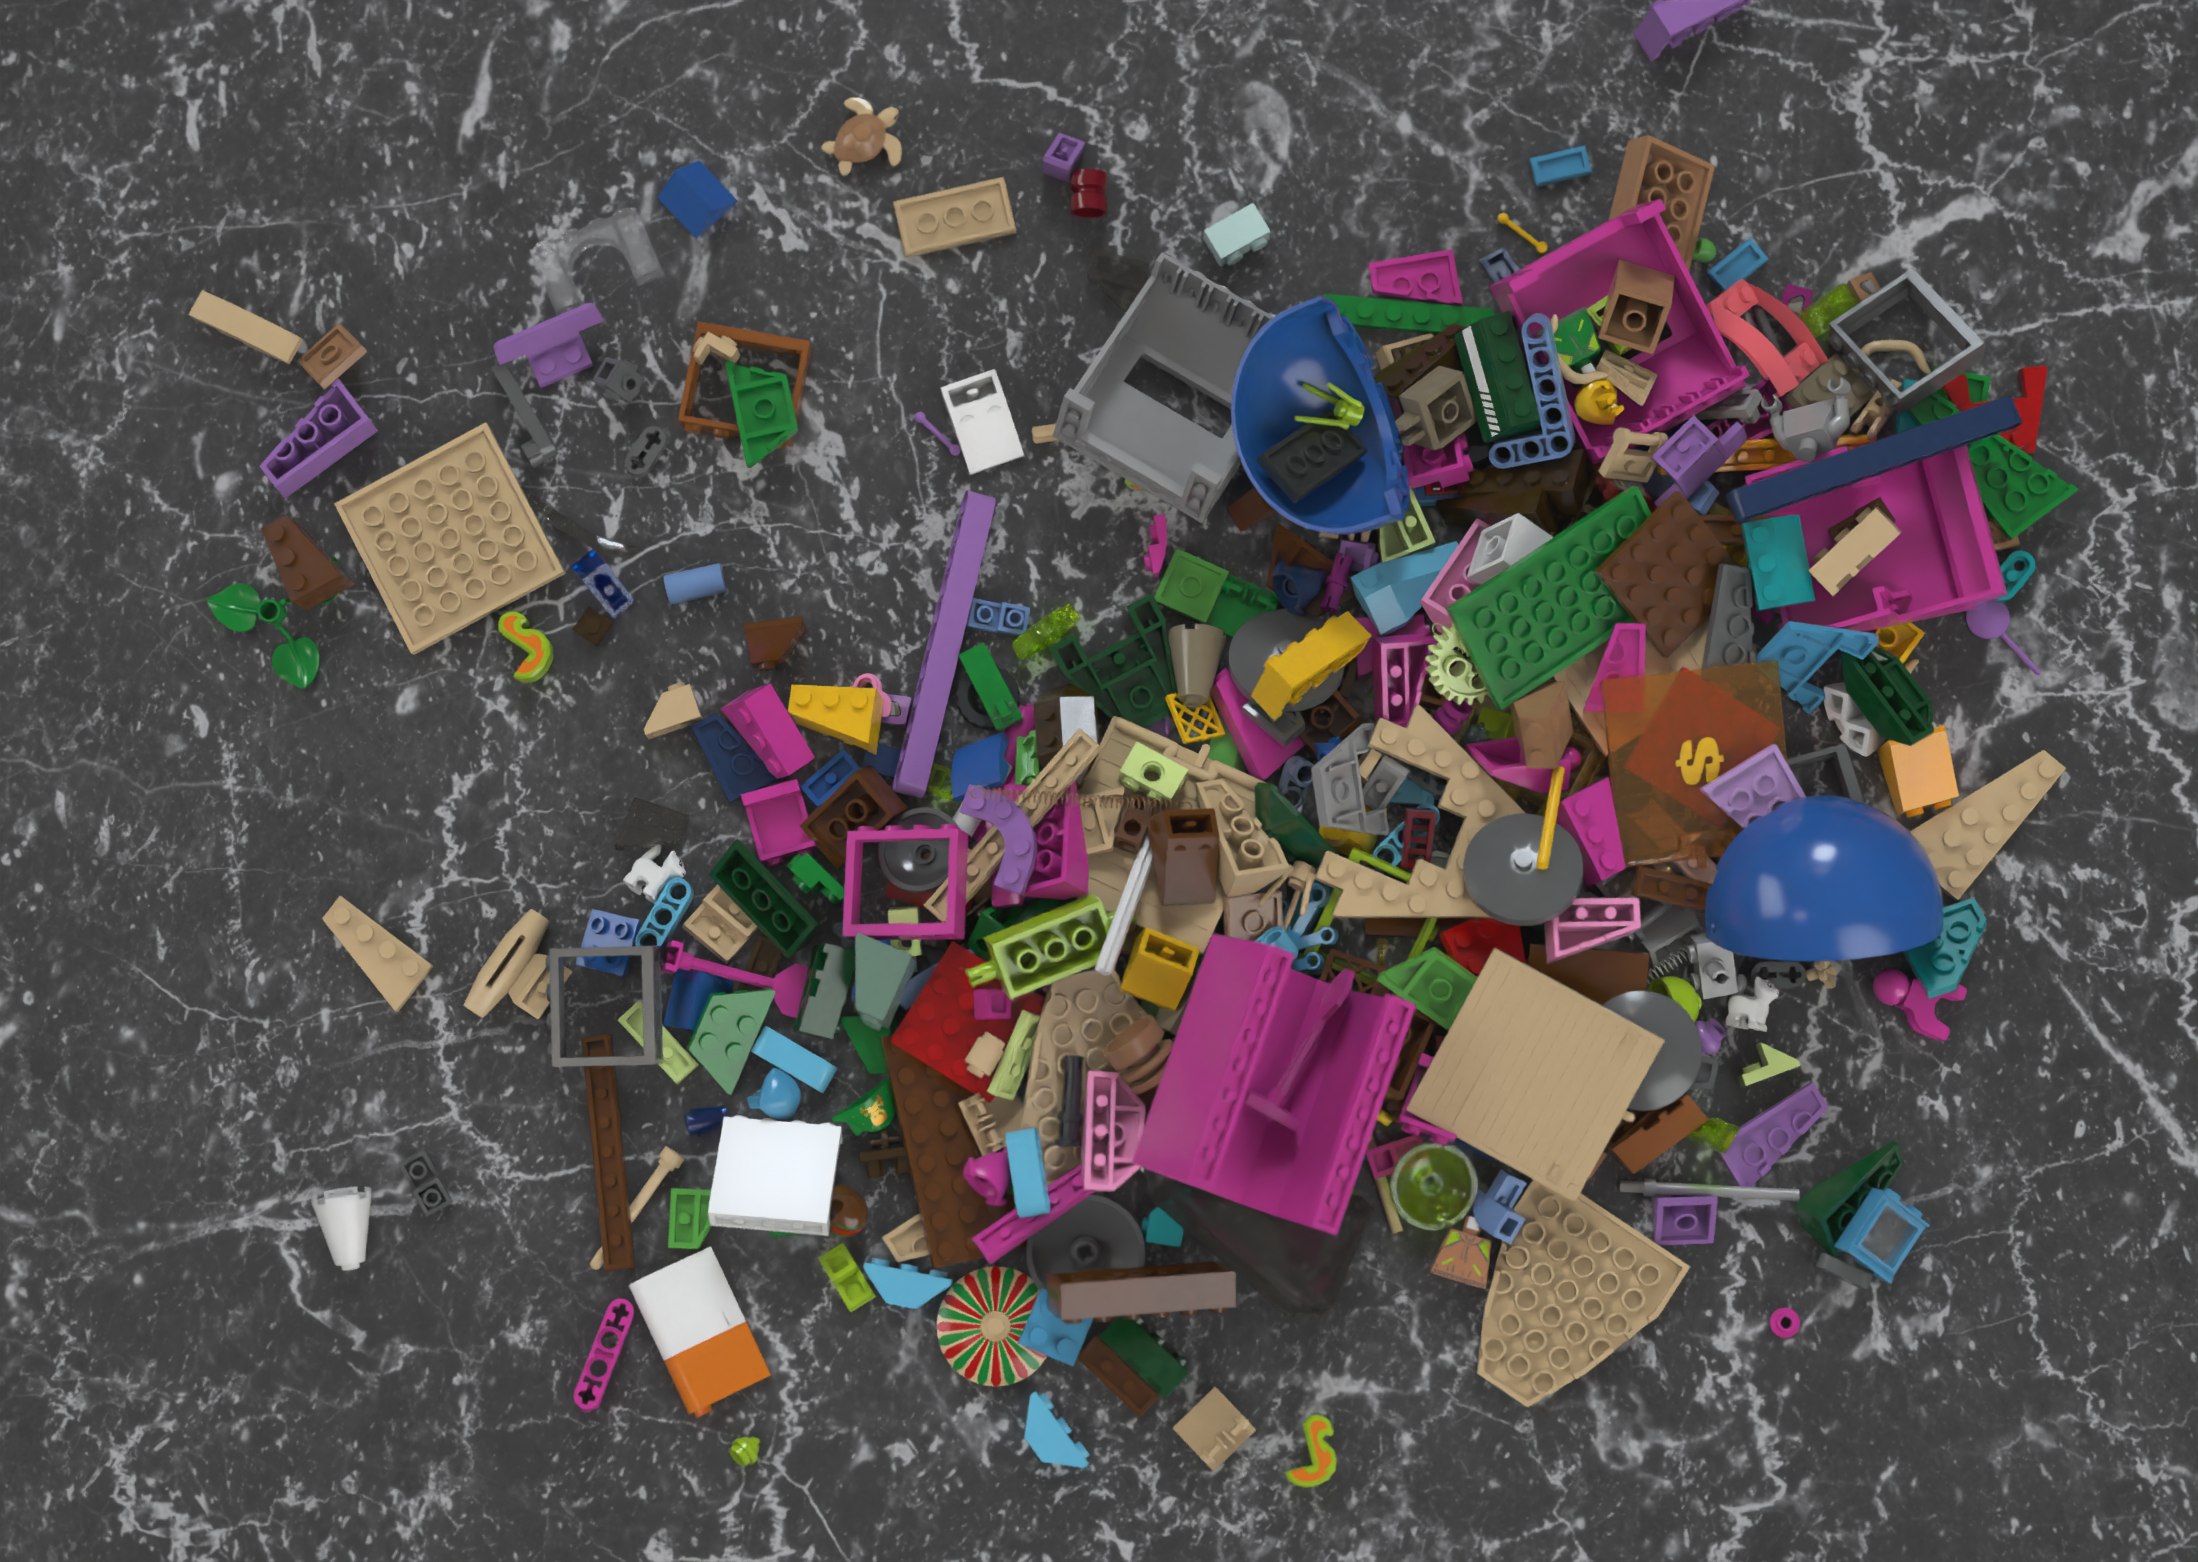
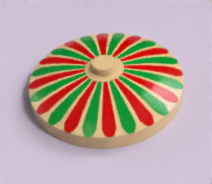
(983, 1324)

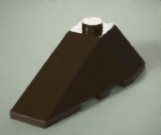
(1496, 507)

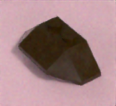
(1059, 716)

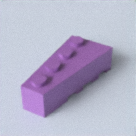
(1676, 19)
(318, 441)

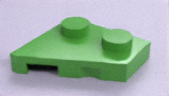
(688, 1218)

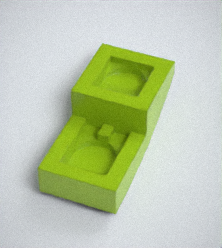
(847, 1277)

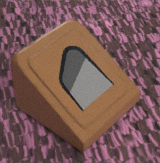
(1863, 286)

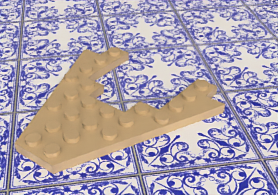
(1468, 794)

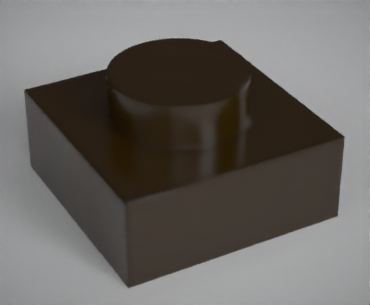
(593, 626)

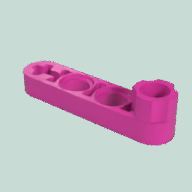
(603, 1354)

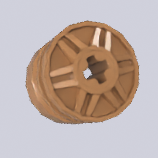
(1140, 1052)

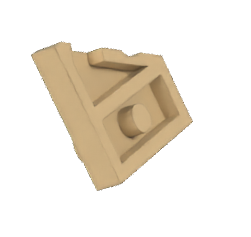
(1627, 376)
(1102, 822)

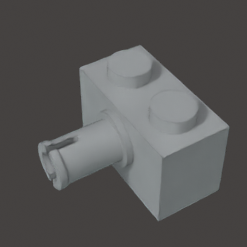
(1713, 968)

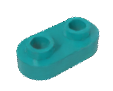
(2015, 579)

